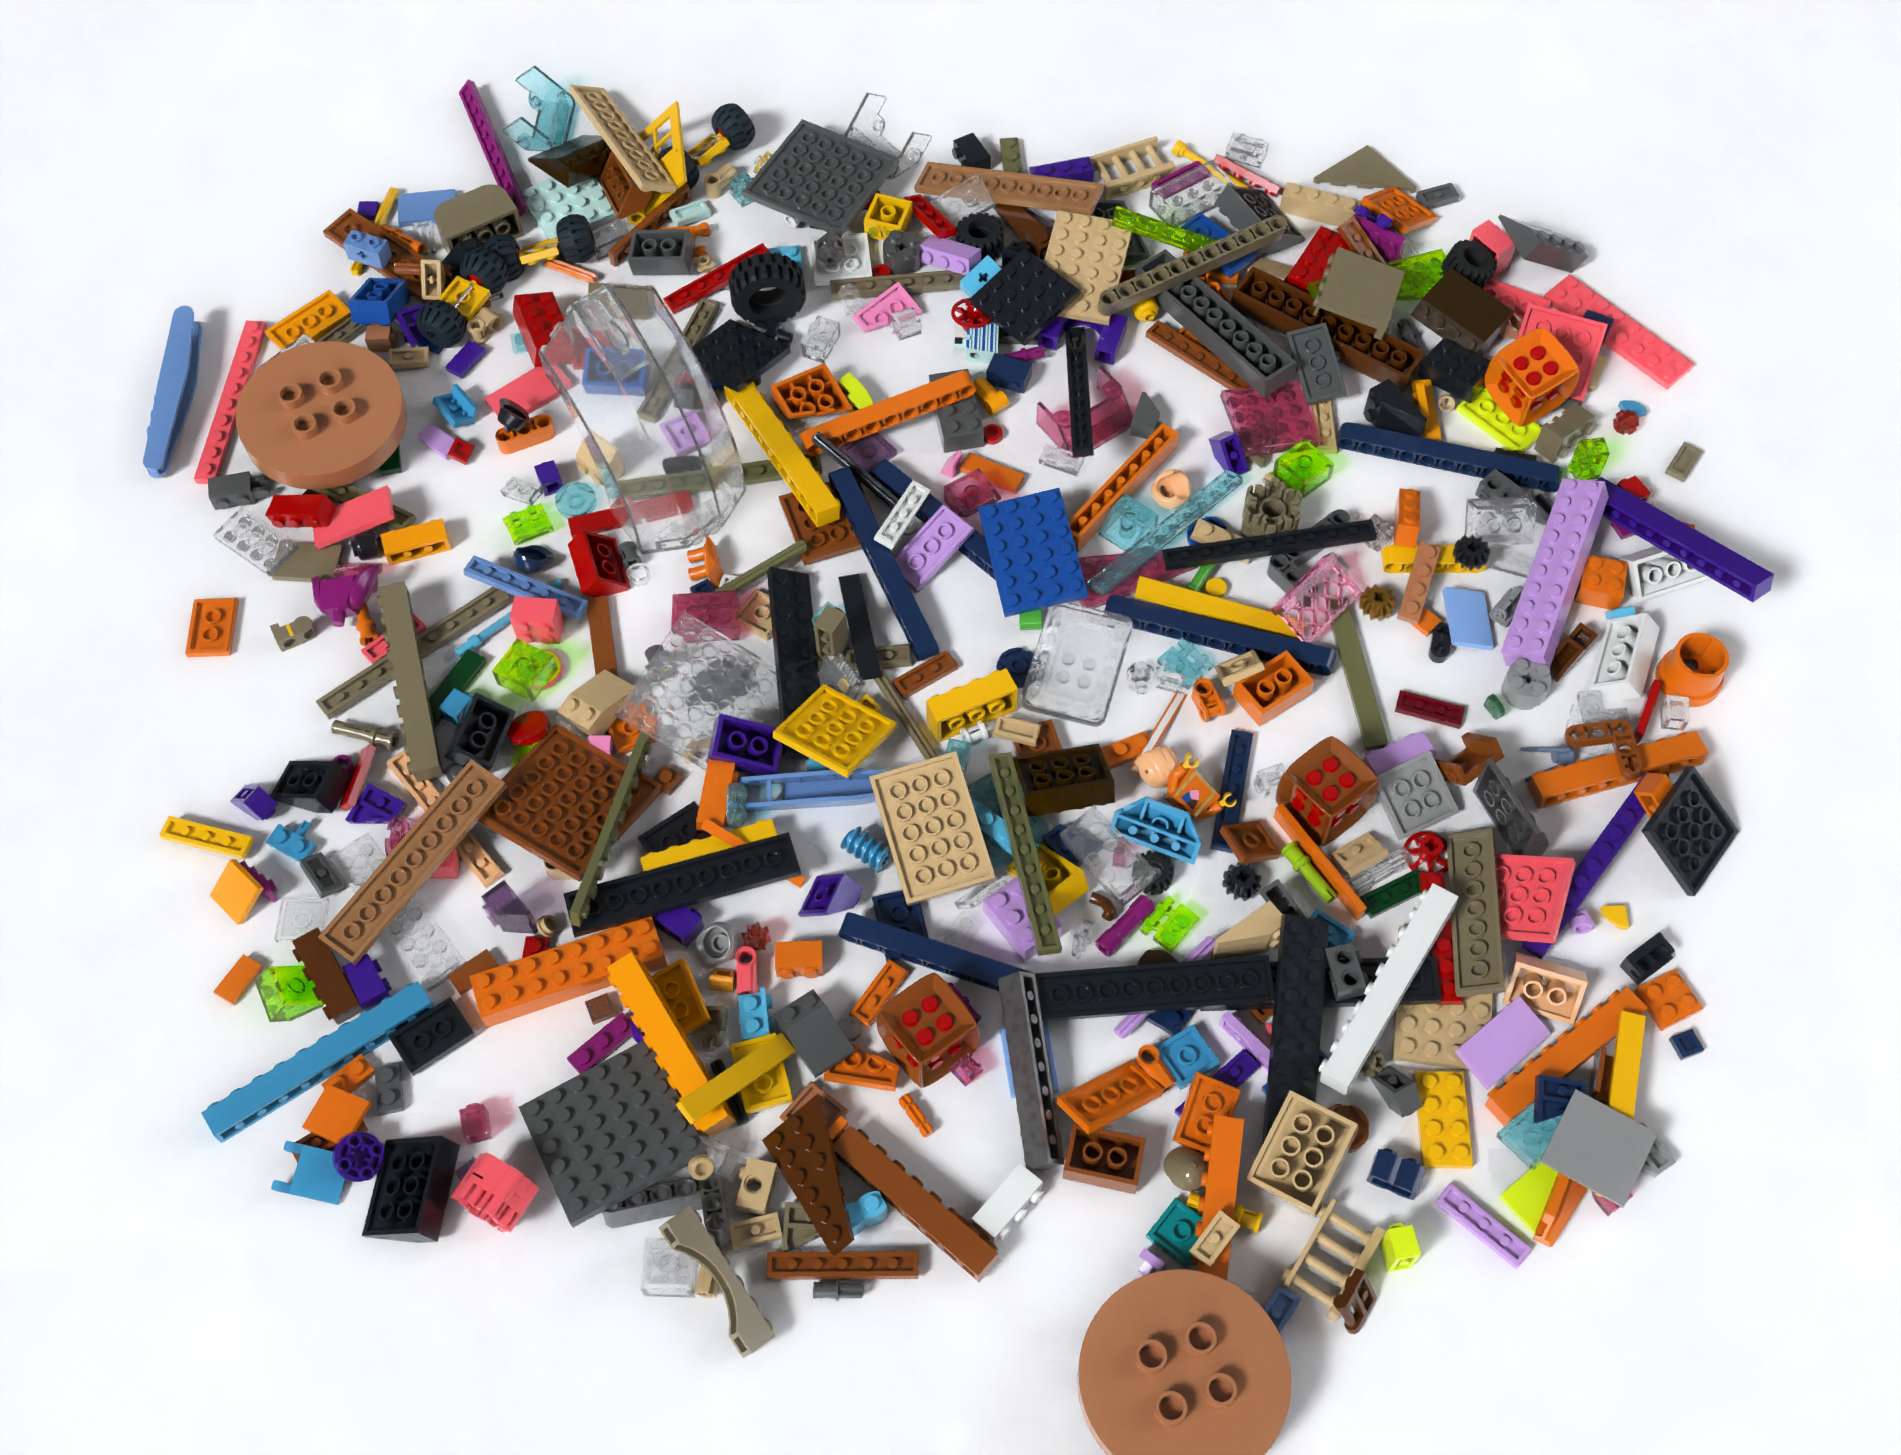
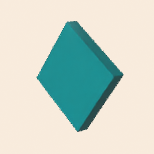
(1176, 1232)

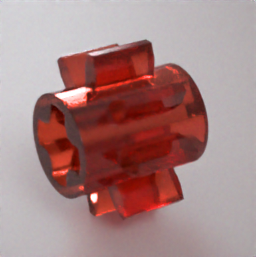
(1626, 422)
(756, 937)

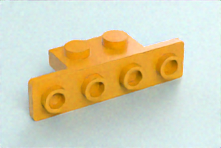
(1423, 400)

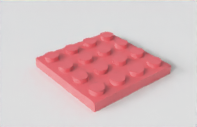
(1577, 335)
(1532, 895)

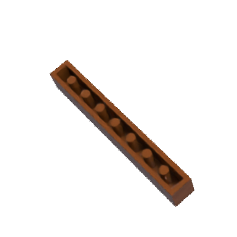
(916, 1204)

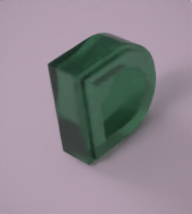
(1494, 706)

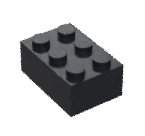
(1455, 370)
(480, 732)

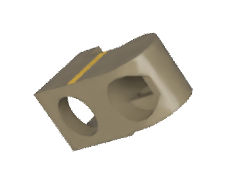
(294, 633)

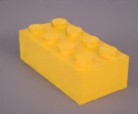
(970, 703)

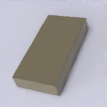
(1683, 462)

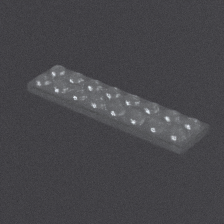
(414, 930)

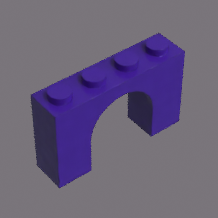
(1107, 345)

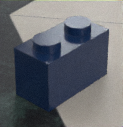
(1009, 373)

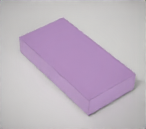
(436, 440)

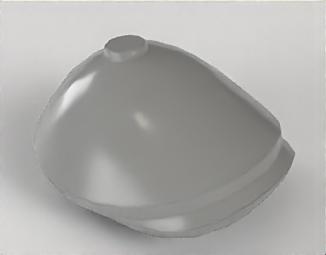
(717, 943)

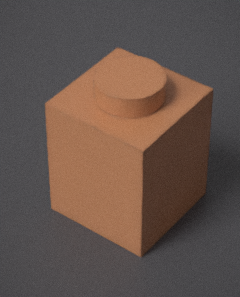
(380, 338)

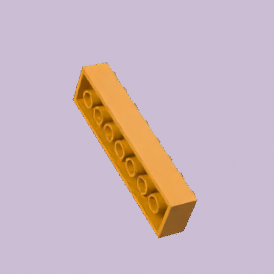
(665, 1037)

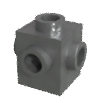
(830, 249)

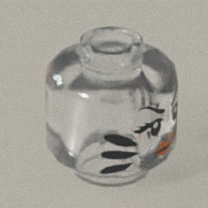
(1140, 677)

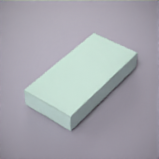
(689, 213)

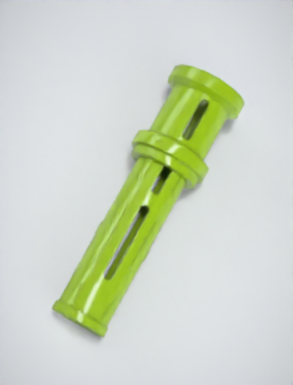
(1302, 864)

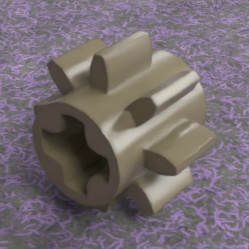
(1374, 1063)

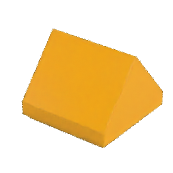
(722, 980)

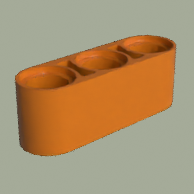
(536, 432)

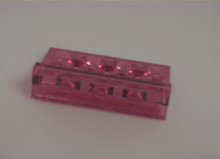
(1302, 588)

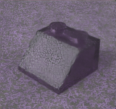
(507, 910)

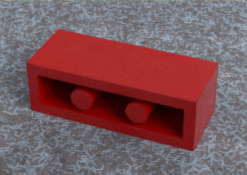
(300, 510)

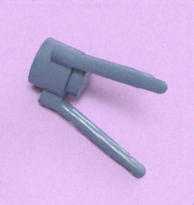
(1560, 755)

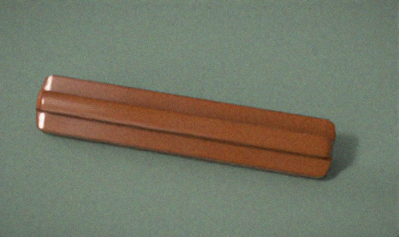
(415, 268)

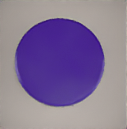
(358, 1156)

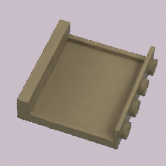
(1359, 289)

